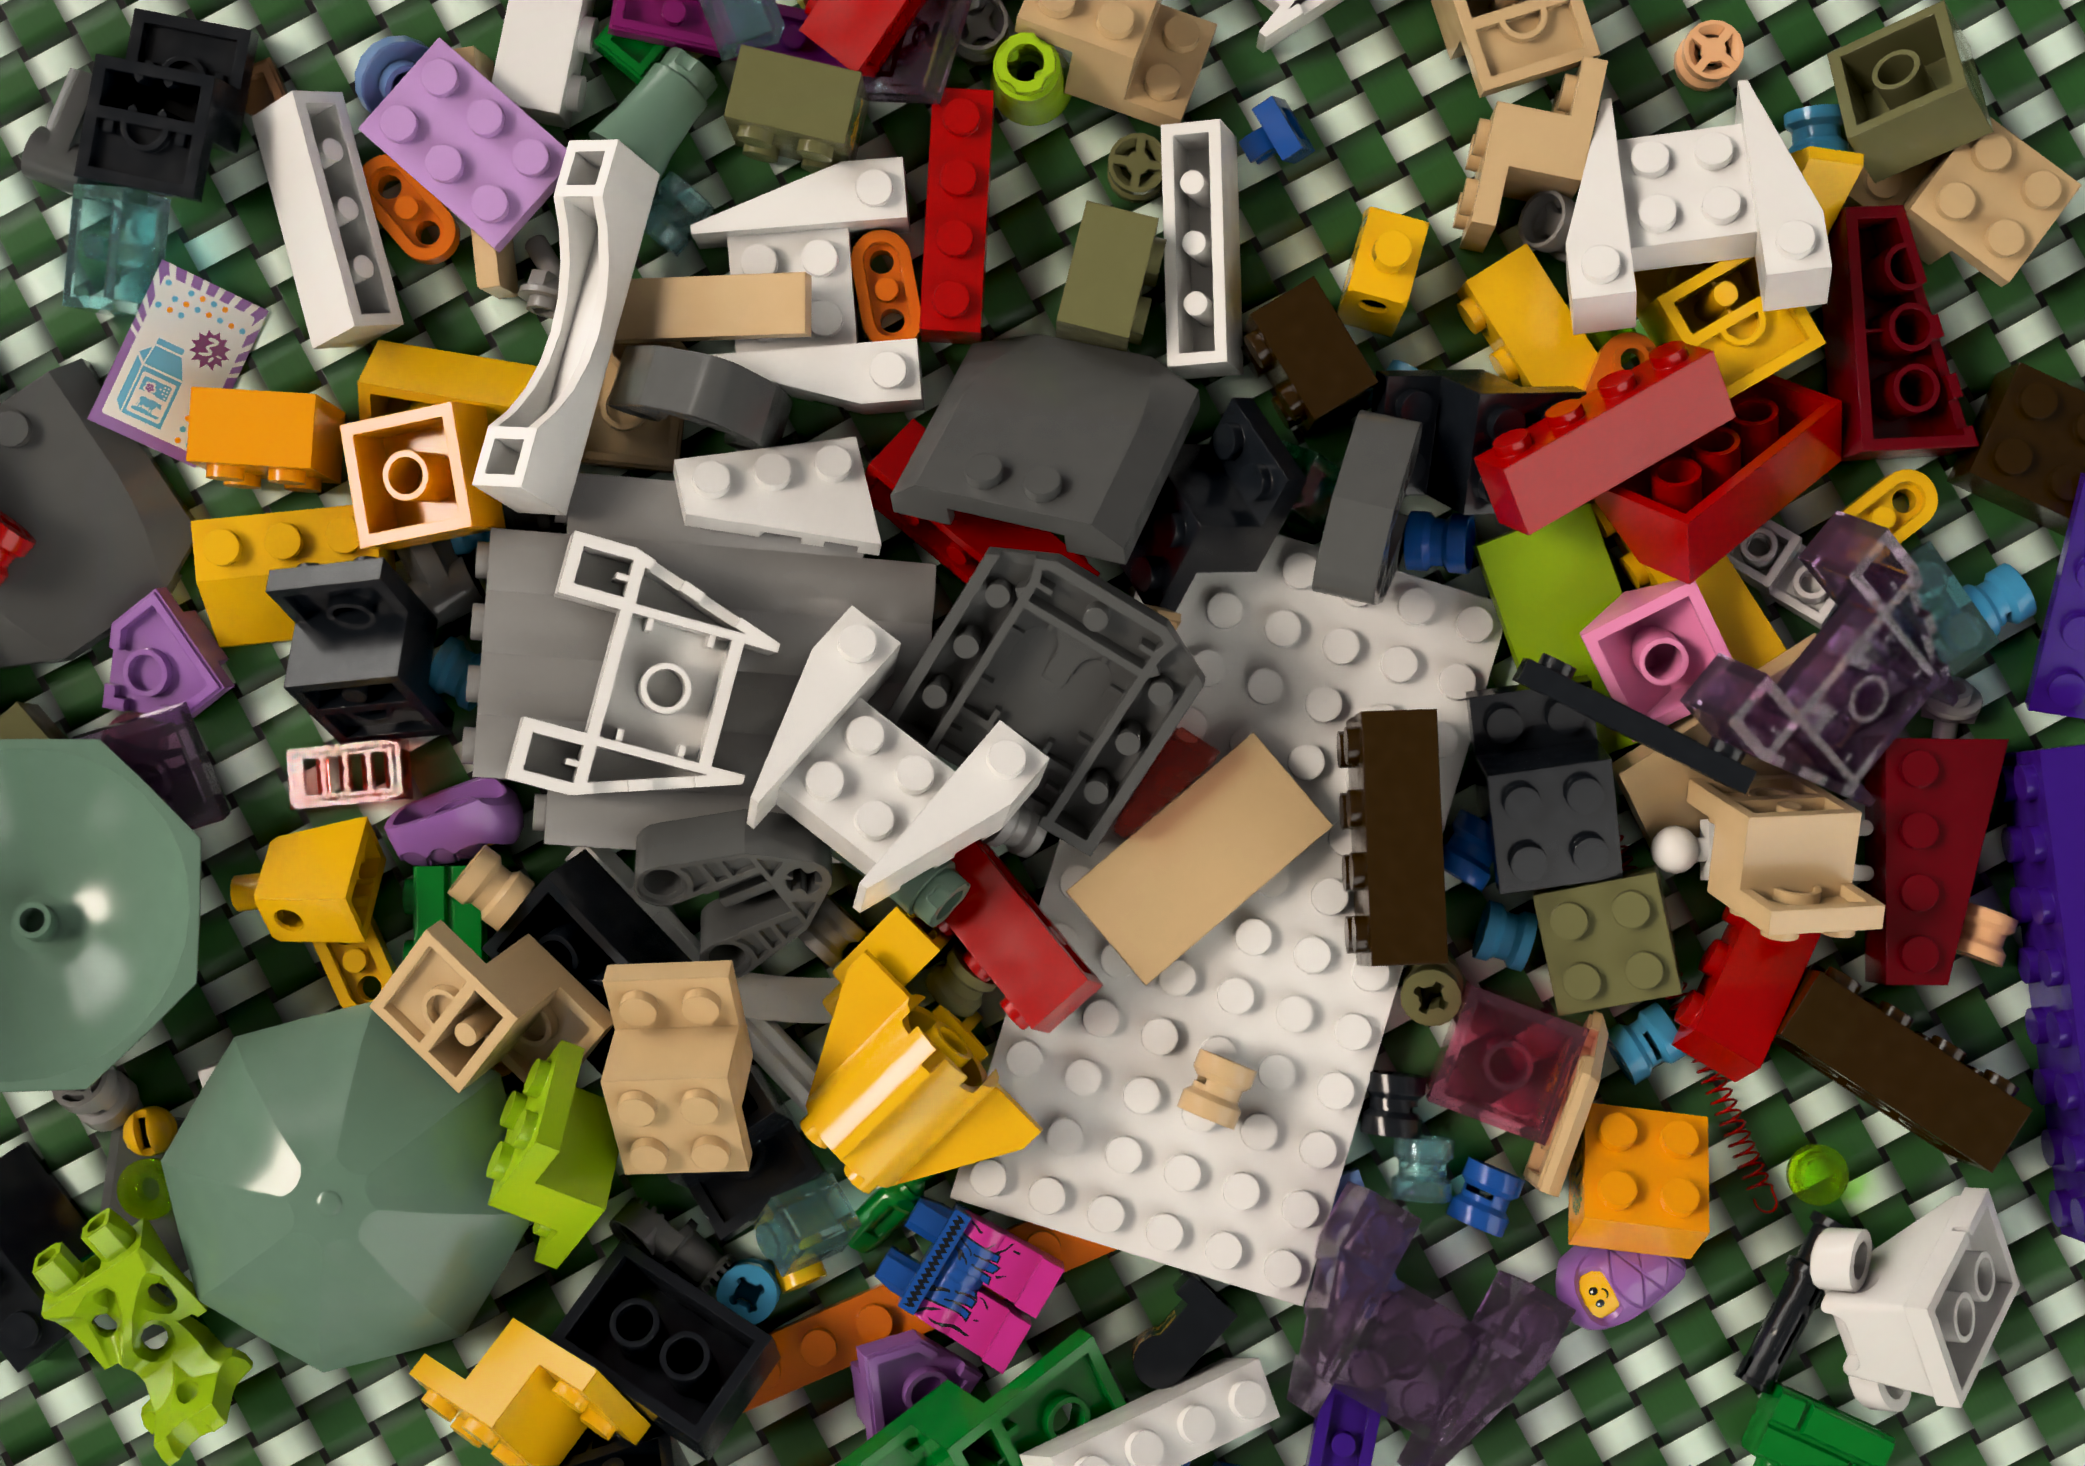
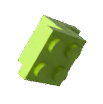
(554, 1155)

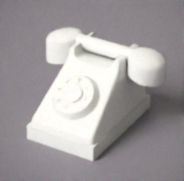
(1920, 1303)

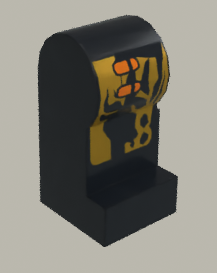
(1171, 1349)

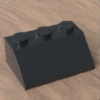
(32, 1218)

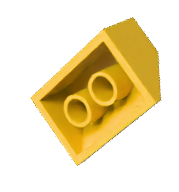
(416, 377)
(239, 551)

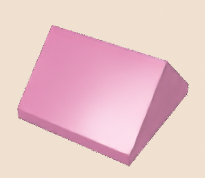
(1654, 647)

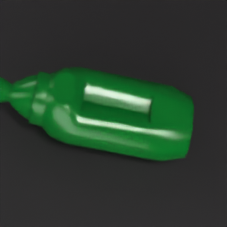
(885, 1213)

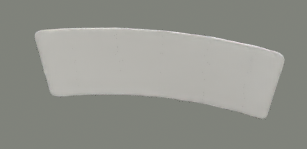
(785, 998)

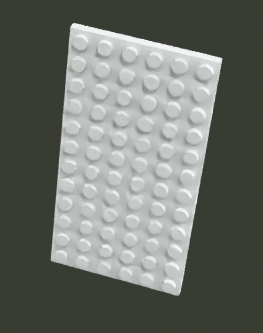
(1265, 981)

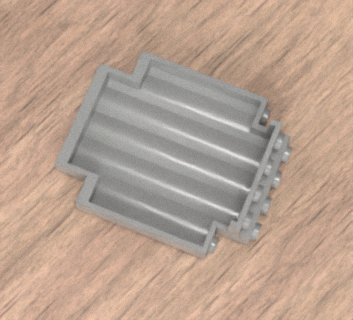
(548, 652)

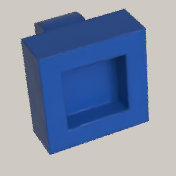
(1278, 134)

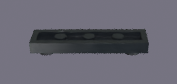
(1716, 761)

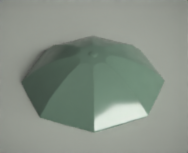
(90, 912)
(340, 1191)

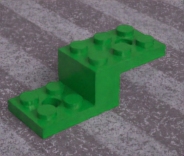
(961, 1430)

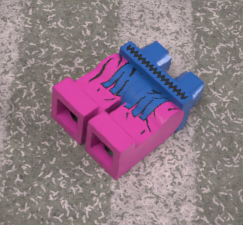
(949, 1280)

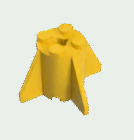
(906, 1087)

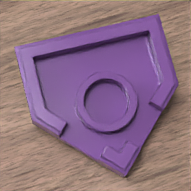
(163, 659)
(900, 1372)

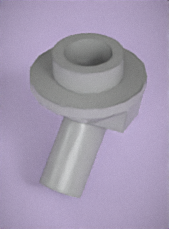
(543, 282)
(1947, 717)

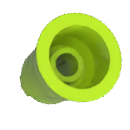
(1034, 100)

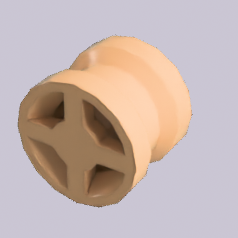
(1717, 44)
(1985, 935)

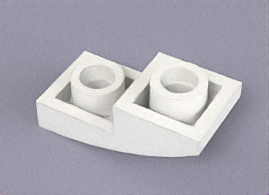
(1772, 566)

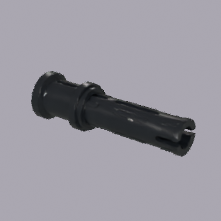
(1786, 1316)

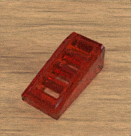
(396, 765)
(1173, 769)

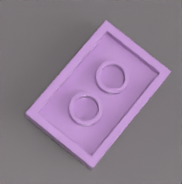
(467, 144)

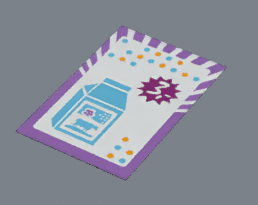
(179, 340)

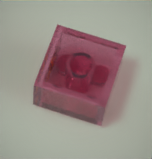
(1506, 1062)

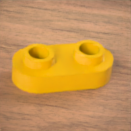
(1877, 507)
(352, 963)

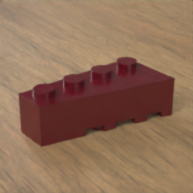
(1886, 344)
(1926, 851)

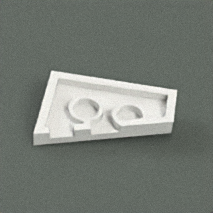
(784, 490)

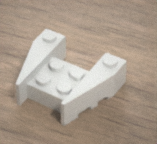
(1692, 203)
(810, 231)
(658, 684)
(869, 782)

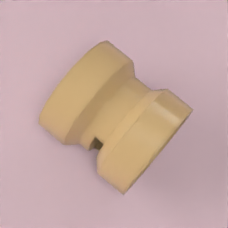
(491, 887)
(1217, 1089)

